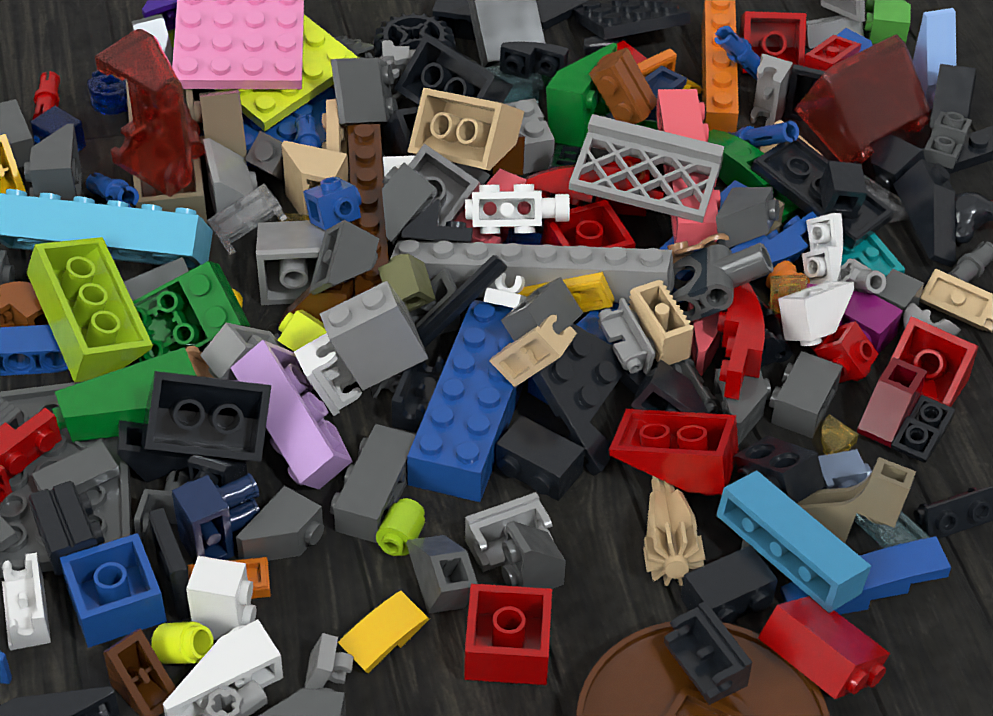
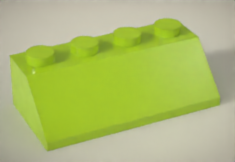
(87, 306)

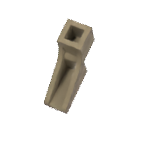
(876, 498)

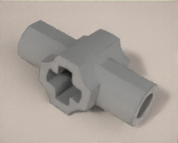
(864, 278)
(236, 703)

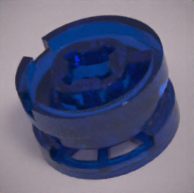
(108, 91)

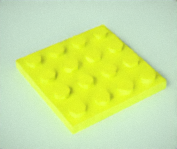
(271, 106)

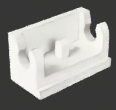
(327, 373)
(25, 604)

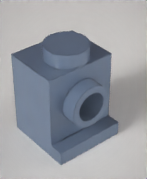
(843, 469)

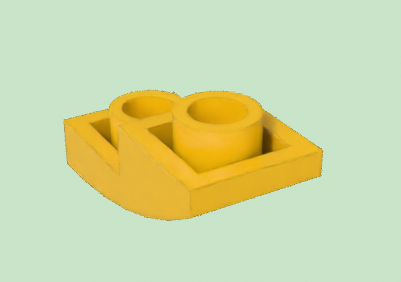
(383, 630)

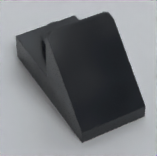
(427, 227)

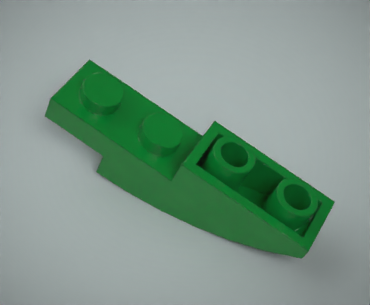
(737, 163)

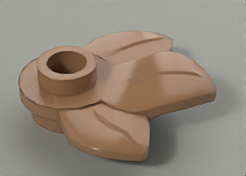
(682, 249)

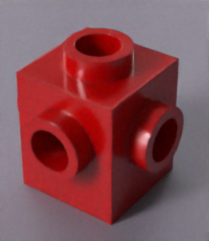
(850, 349)

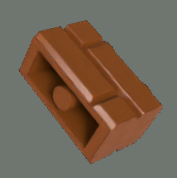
(623, 87)

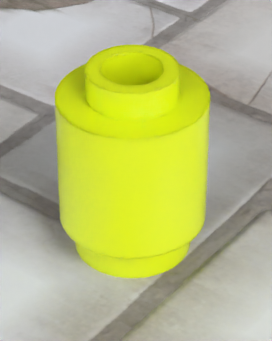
(181, 642)

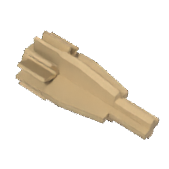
(671, 535)

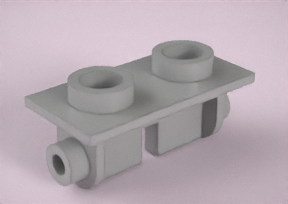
(635, 349)

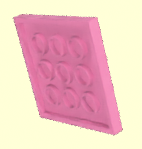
(239, 44)

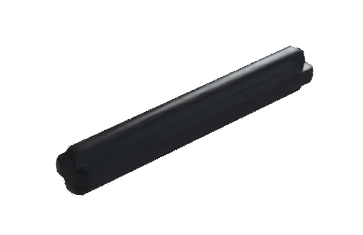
(461, 299)

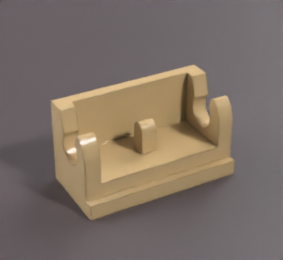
(532, 351)

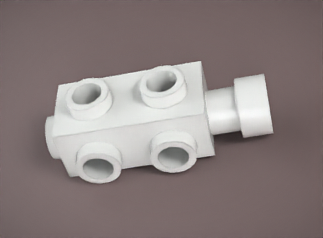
(507, 212)

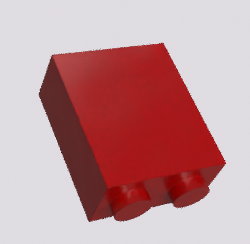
(824, 647)

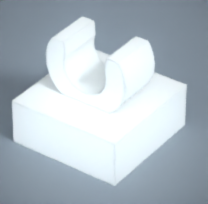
(505, 296)

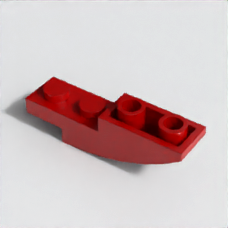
(557, 182)
(743, 338)
(25, 445)

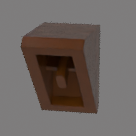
(138, 674)

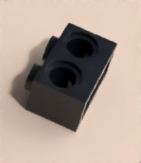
(785, 465)

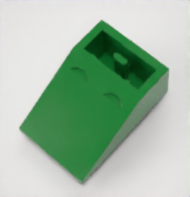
(574, 99)
(189, 310)

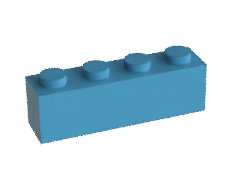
(793, 541)

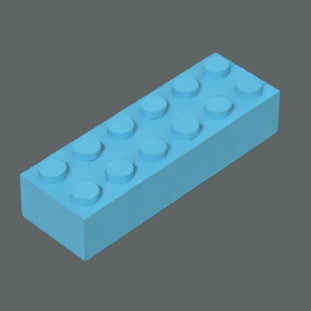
(129, 233)

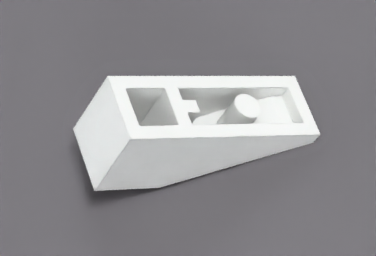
(230, 664)

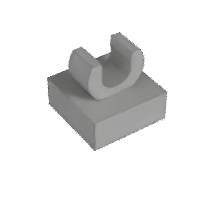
(327, 663)

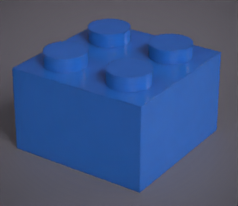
(113, 589)

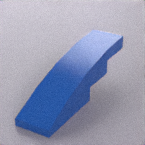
(891, 572)

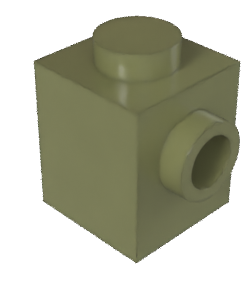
(409, 280)

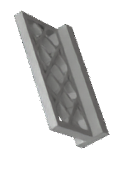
(652, 148)

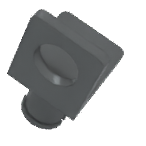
(157, 499)

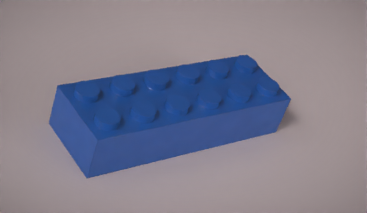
(467, 410)

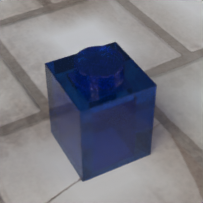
(54, 120)

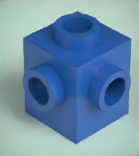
(332, 202)

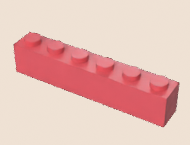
(682, 114)

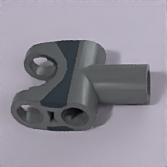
(716, 276)

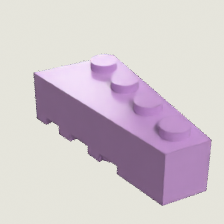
(295, 416)

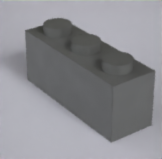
(372, 483)

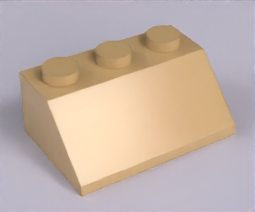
(465, 128)

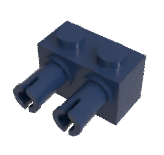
(205, 516)

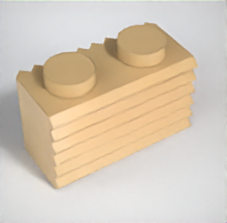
(662, 321)

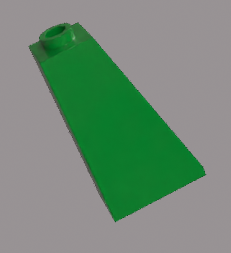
(97, 405)

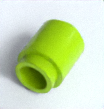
(400, 524)

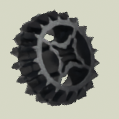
(409, 31)

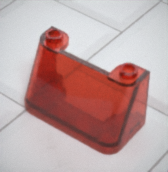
(866, 100)
(158, 136)

